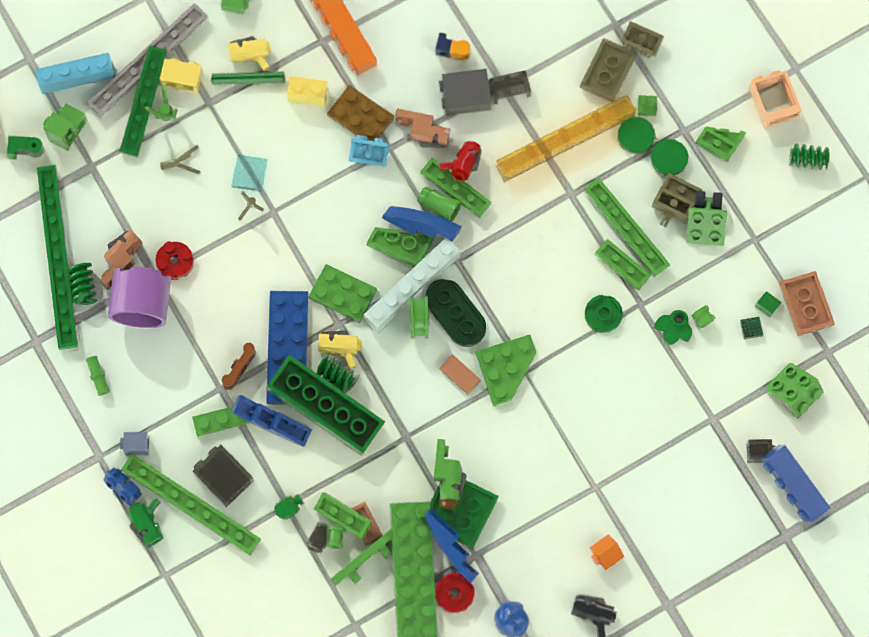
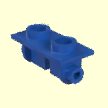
(115, 480)

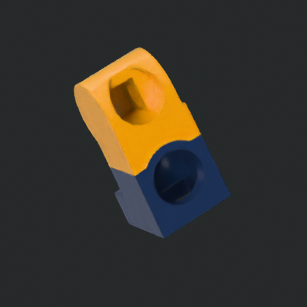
(452, 49)

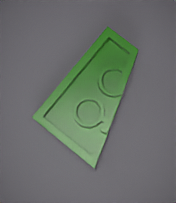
(399, 245)

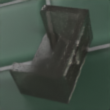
(509, 85)

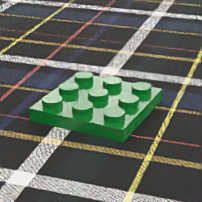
(470, 513)

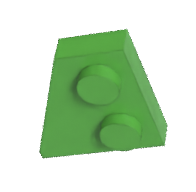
(720, 141)

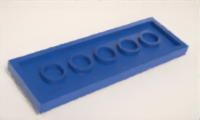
(286, 332)

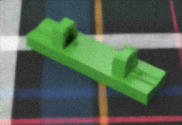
(349, 570)

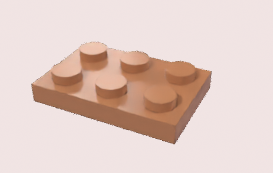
(806, 303)

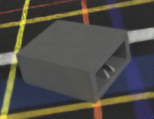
(465, 92)

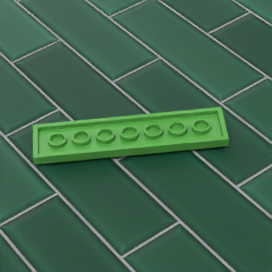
(413, 570)

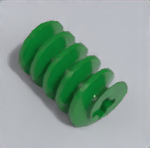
(809, 156)
(81, 285)
(336, 374)

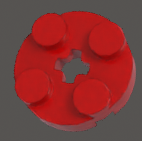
(170, 250)
(463, 586)

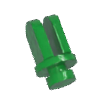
(288, 506)

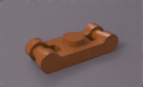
(239, 367)

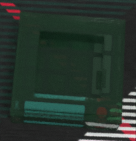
(751, 327)

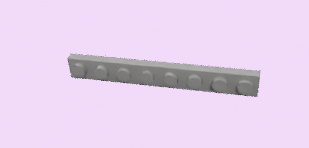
(130, 75)

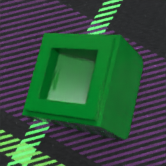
(768, 304)

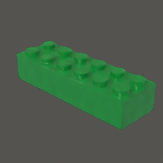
(325, 405)

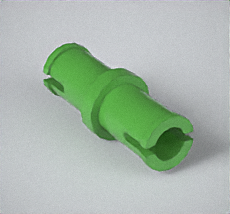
(97, 375)

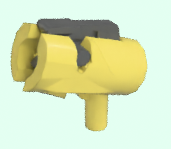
(249, 49)
(340, 343)

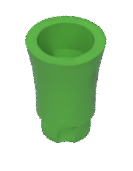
(439, 203)

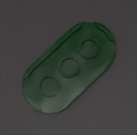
(456, 313)

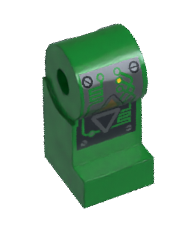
(24, 146)

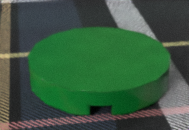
(636, 135)
(669, 157)
(603, 314)

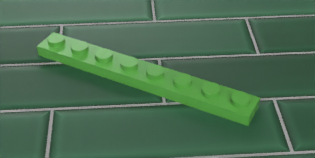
(191, 504)

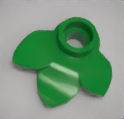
(672, 330)

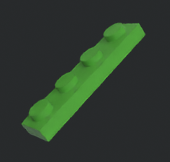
(456, 189)

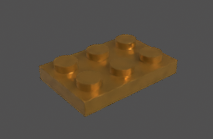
(360, 114)

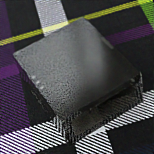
(222, 475)

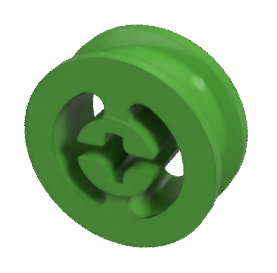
(419, 317)

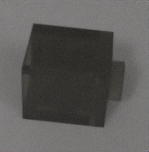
(758, 449)

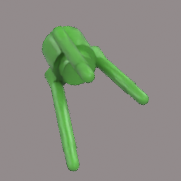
(165, 110)

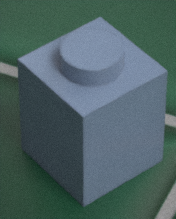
(135, 443)

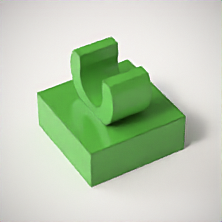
(647, 105)

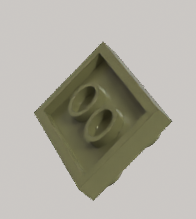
(608, 70)

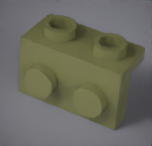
(642, 39)

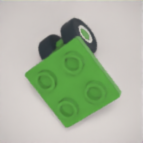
(708, 224)

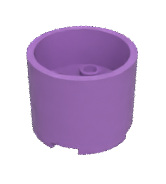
(139, 297)

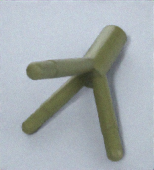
(176, 162)
(250, 204)

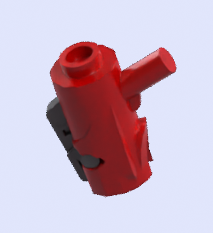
(466, 162)

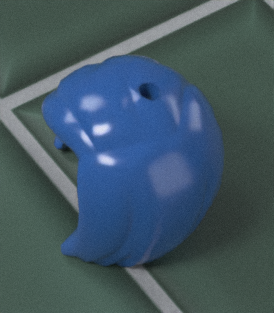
(511, 626)

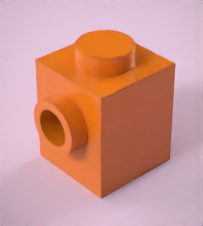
(606, 552)

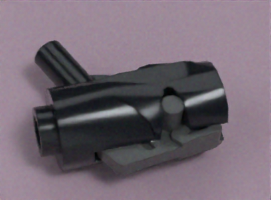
(595, 610)

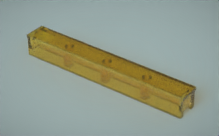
(565, 138)

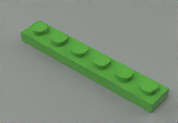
(626, 227)

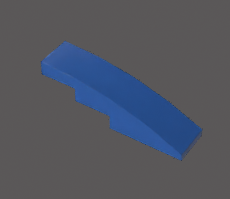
(427, 223)
(271, 421)
(447, 539)

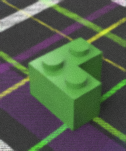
(64, 126)

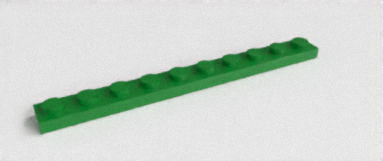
(57, 257)

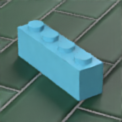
(75, 73)

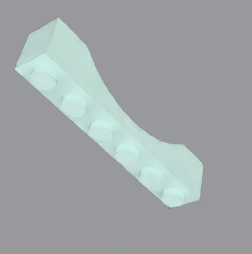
(394, 300)

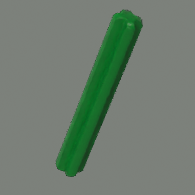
(247, 78)

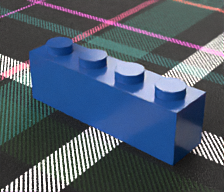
(795, 483)

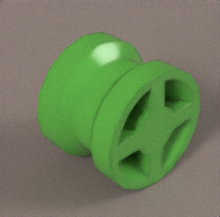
(703, 316)

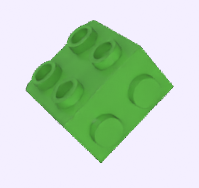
(795, 389)

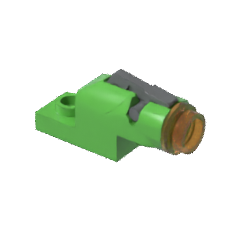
(450, 475)

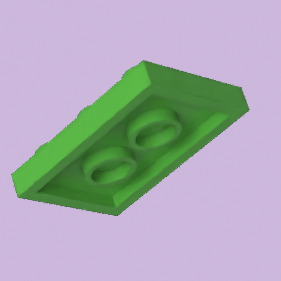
(342, 293)

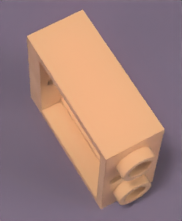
(781, 115)

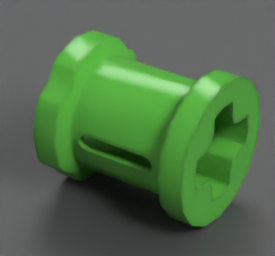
(335, 537)

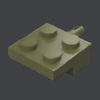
(675, 199)

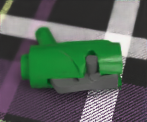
(144, 524)

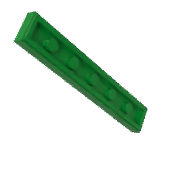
(144, 97)

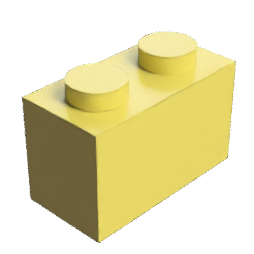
(181, 75)
(307, 91)

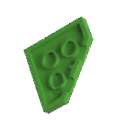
(505, 367)

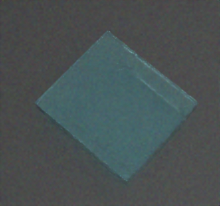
(249, 173)

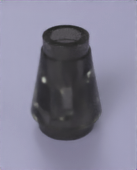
(318, 538)

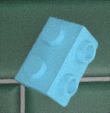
(368, 151)

